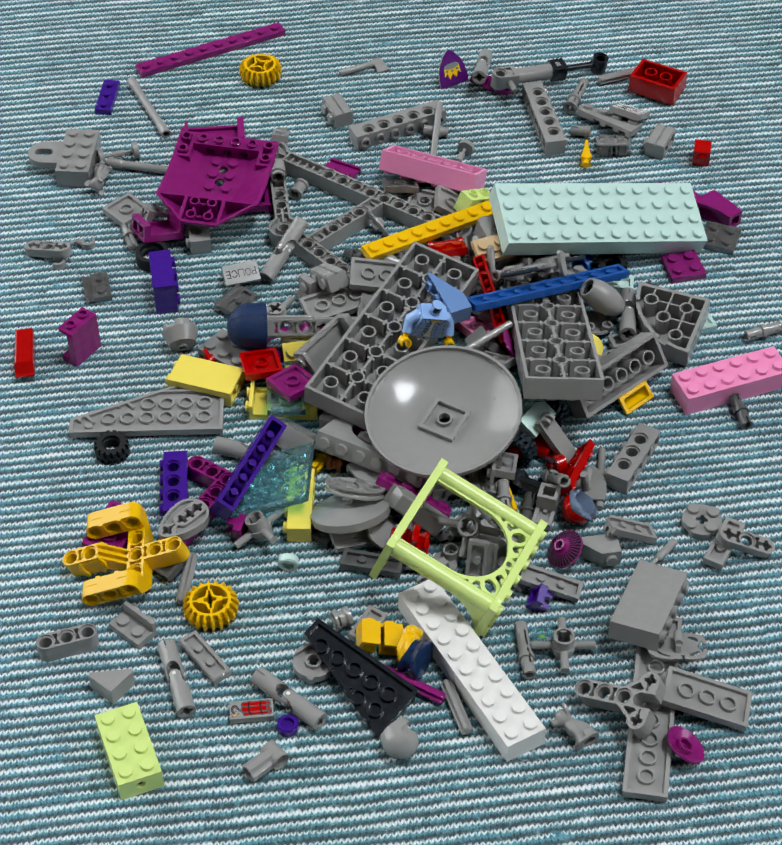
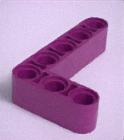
(209, 476)

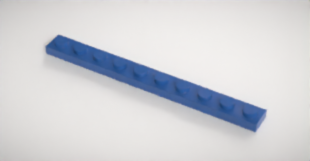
(545, 288)

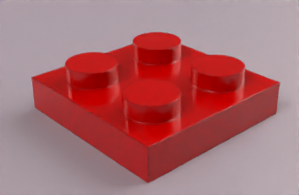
(260, 363)

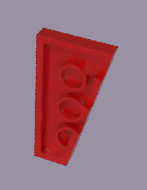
(577, 464)

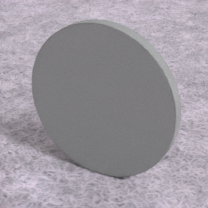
(381, 532)

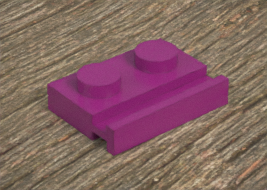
(344, 168)

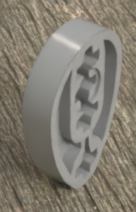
(178, 513)

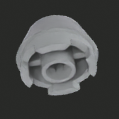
(180, 334)

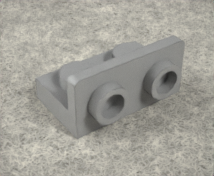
(134, 626)

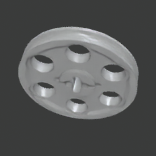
(354, 488)

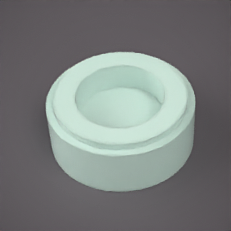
(288, 561)

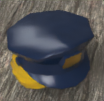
(413, 653)

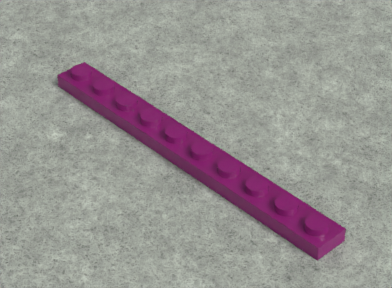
(209, 50)

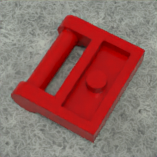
(450, 247)

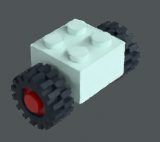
(527, 431)

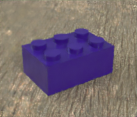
(164, 281)

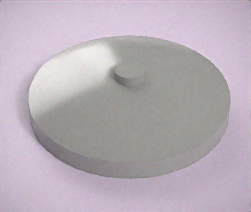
(348, 515)

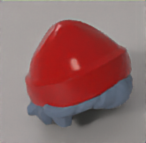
(578, 507)

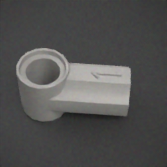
(269, 758)

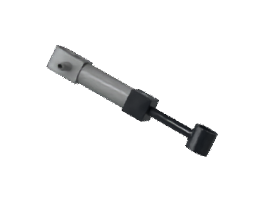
(555, 70)

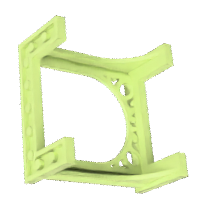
(481, 604)

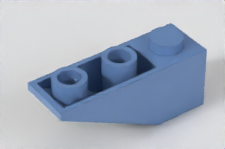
(452, 298)

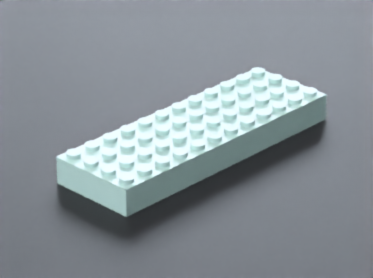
(596, 218)

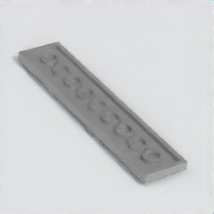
(650, 758)

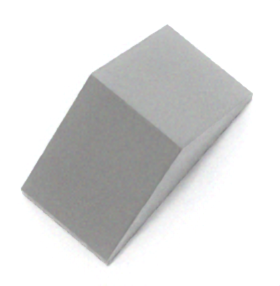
(112, 683)

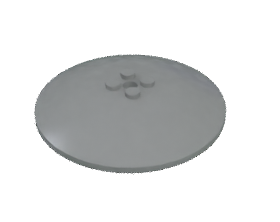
(440, 383)

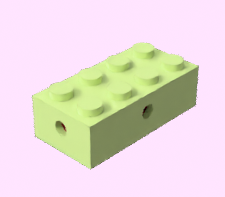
(129, 750)

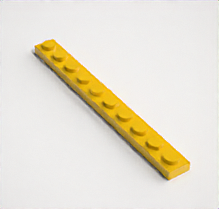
(426, 231)

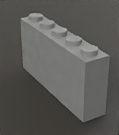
(648, 605)

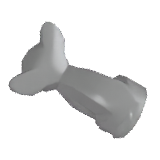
(100, 172)
(579, 730)

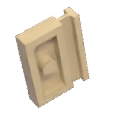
(480, 247)

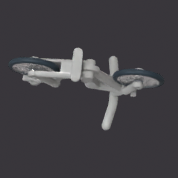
(516, 272)

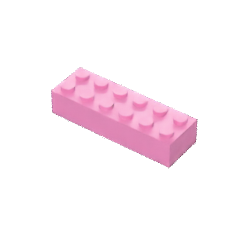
(431, 169)
(715, 382)

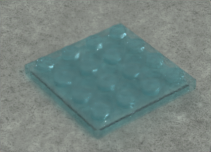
(280, 482)

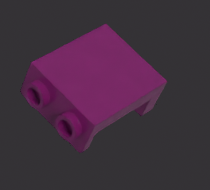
(157, 230)
(81, 335)

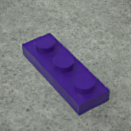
(107, 97)

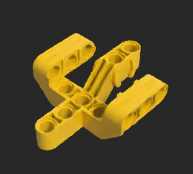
(133, 563)

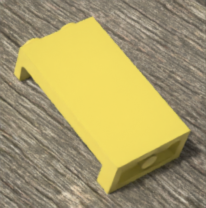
(207, 377)
(258, 405)

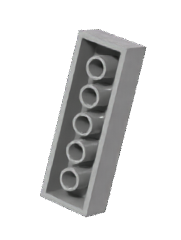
(624, 370)

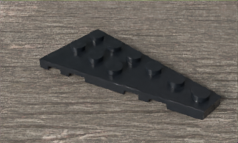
(369, 684)

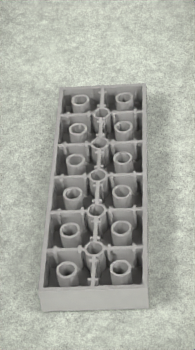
(372, 339)
(554, 346)

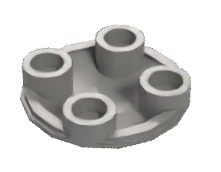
(599, 323)

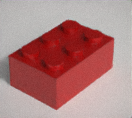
(657, 81)

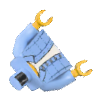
(428, 321)

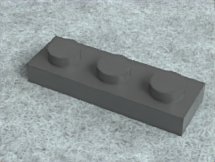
(364, 561)

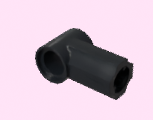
(523, 483)

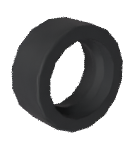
(143, 249)

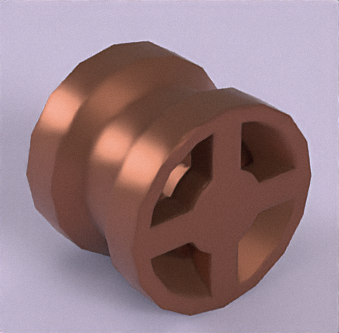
(336, 463)

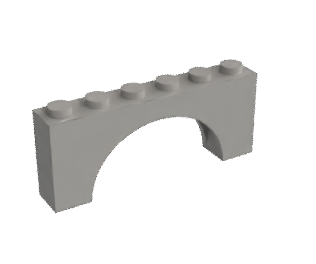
(340, 441)

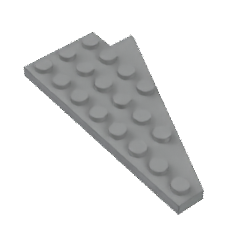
(155, 414)

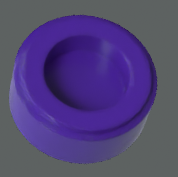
(287, 725)

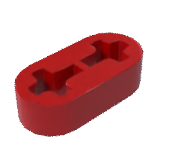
(557, 462)

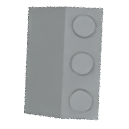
(295, 435)

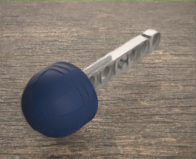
(250, 326)

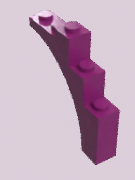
(718, 208)

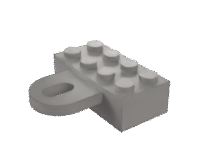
(71, 158)

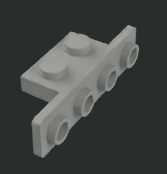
(503, 467)

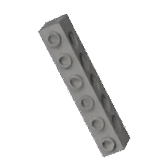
(544, 118)
(394, 125)

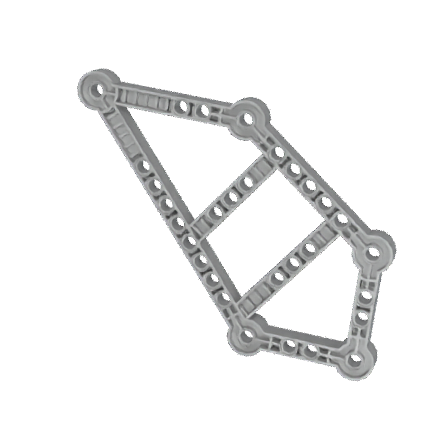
(316, 246)

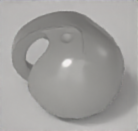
(399, 740)

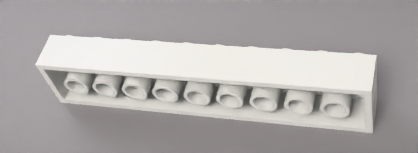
(473, 670)

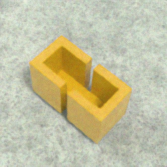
(374, 633)

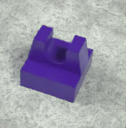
(537, 598)

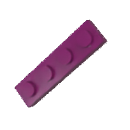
(387, 479)

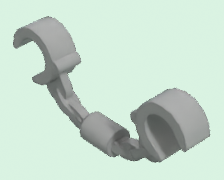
(85, 246)

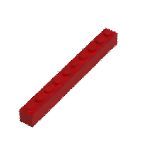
(488, 286)

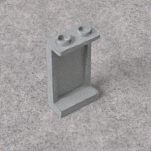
(317, 348)

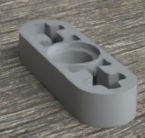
(49, 249)
(736, 543)

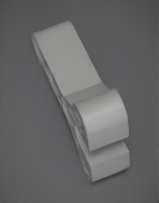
(639, 719)

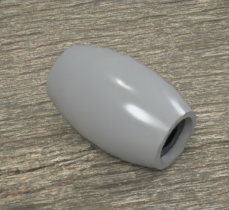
(602, 297)

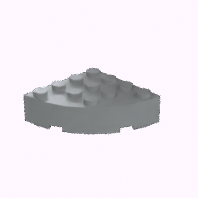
(673, 317)

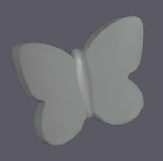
(451, 554)

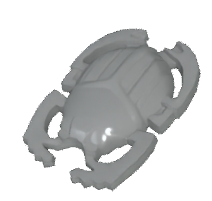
(679, 646)

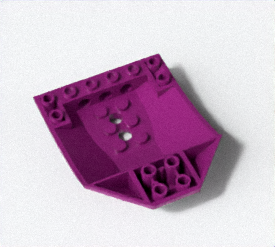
(195, 167)

